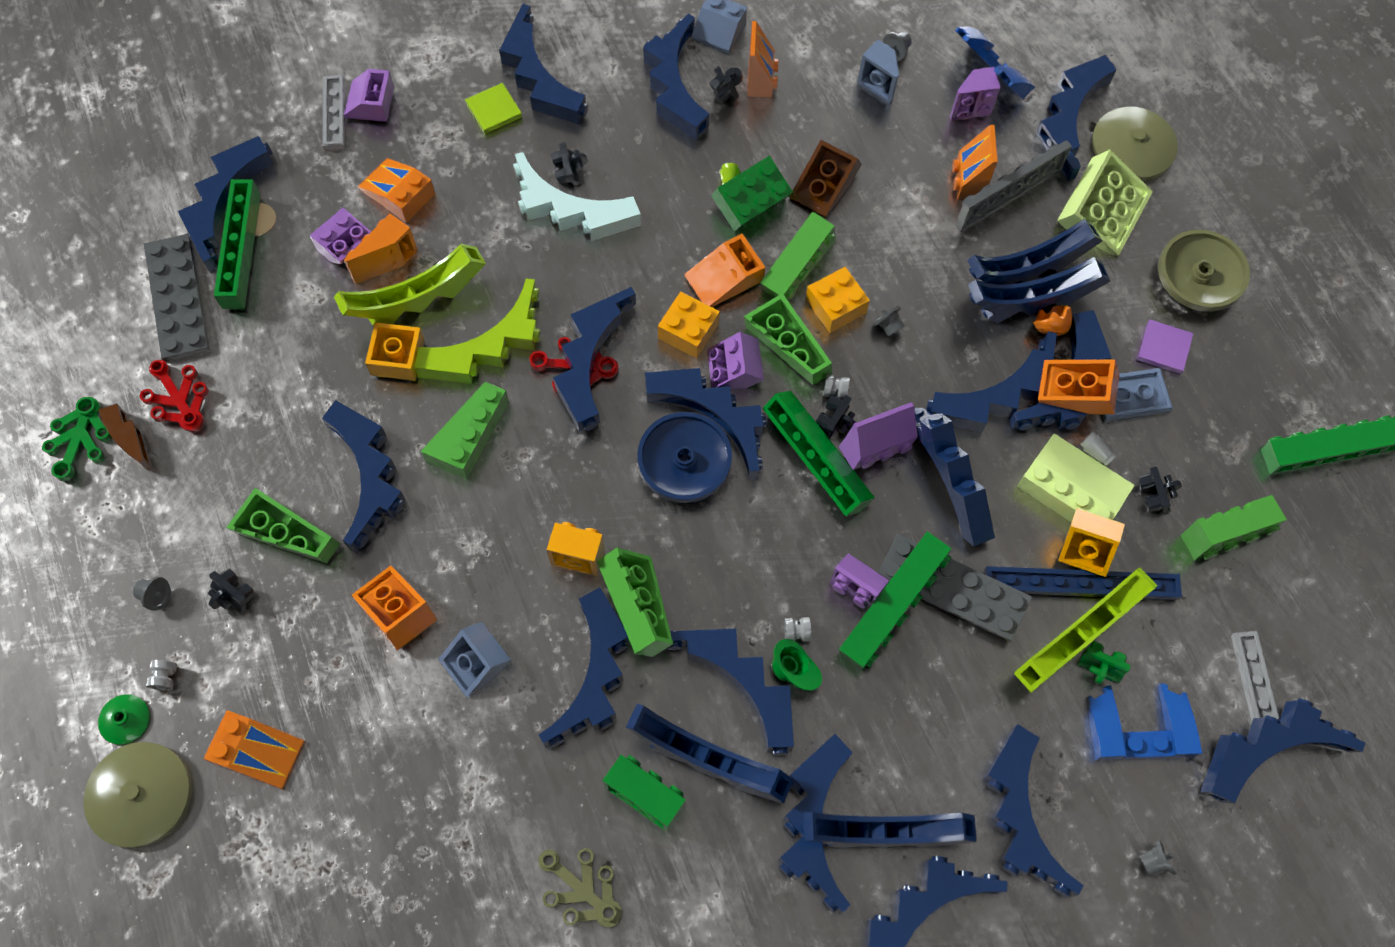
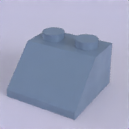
(720, 24)
(879, 71)
(474, 658)

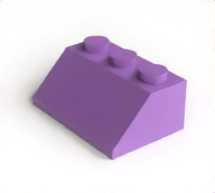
(880, 437)

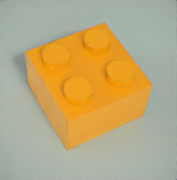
(837, 299)
(688, 324)
(394, 351)
(1091, 542)
(575, 548)

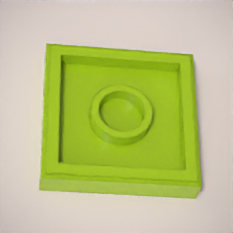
(493, 108)

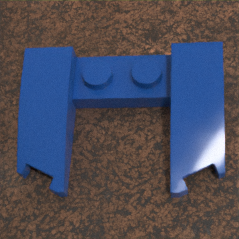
(983, 47)
(1110, 743)

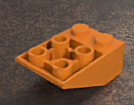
(382, 250)
(726, 271)

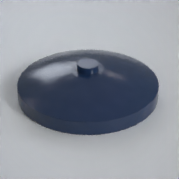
(684, 457)

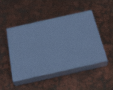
(1140, 395)

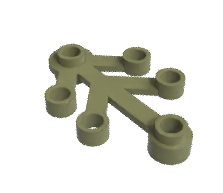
(583, 890)

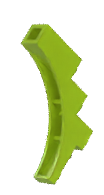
(416, 293)
(462, 361)
(1085, 630)

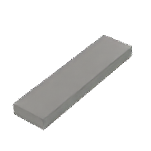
(333, 112)
(1254, 675)

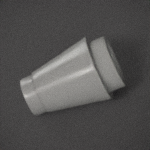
(1097, 448)

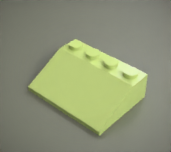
(1109, 199)
(1071, 479)

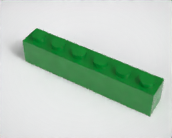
(237, 244)
(1329, 445)
(818, 453)
(895, 600)

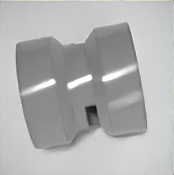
(836, 386)
(797, 629)
(161, 675)

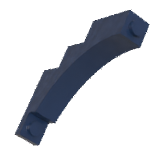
(1076, 87)
(547, 93)
(205, 217)
(593, 327)
(972, 409)
(771, 703)

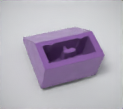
(976, 95)
(370, 96)
(339, 236)
(735, 362)
(858, 581)

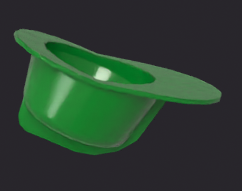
(795, 666)

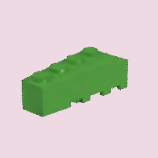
(799, 257)
(789, 338)
(467, 432)
(277, 526)
(1232, 527)
(637, 600)

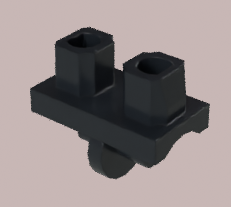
(725, 84)
(572, 162)
(839, 407)
(1161, 500)
(225, 595)

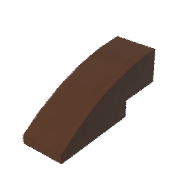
(125, 434)

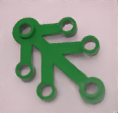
(76, 436)

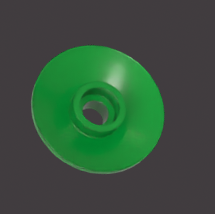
(133, 724)

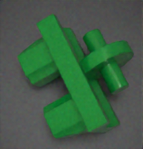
(1103, 665)

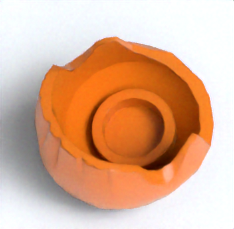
(1056, 321)

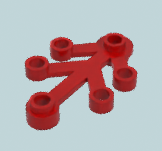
(599, 364)
(176, 398)

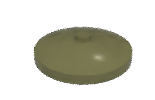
(1138, 139)
(1203, 270)
(137, 795)

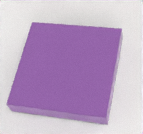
(1165, 346)

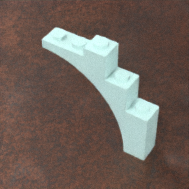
(568, 211)

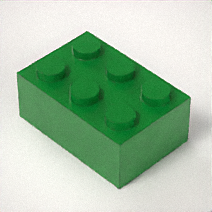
(751, 193)
(645, 792)

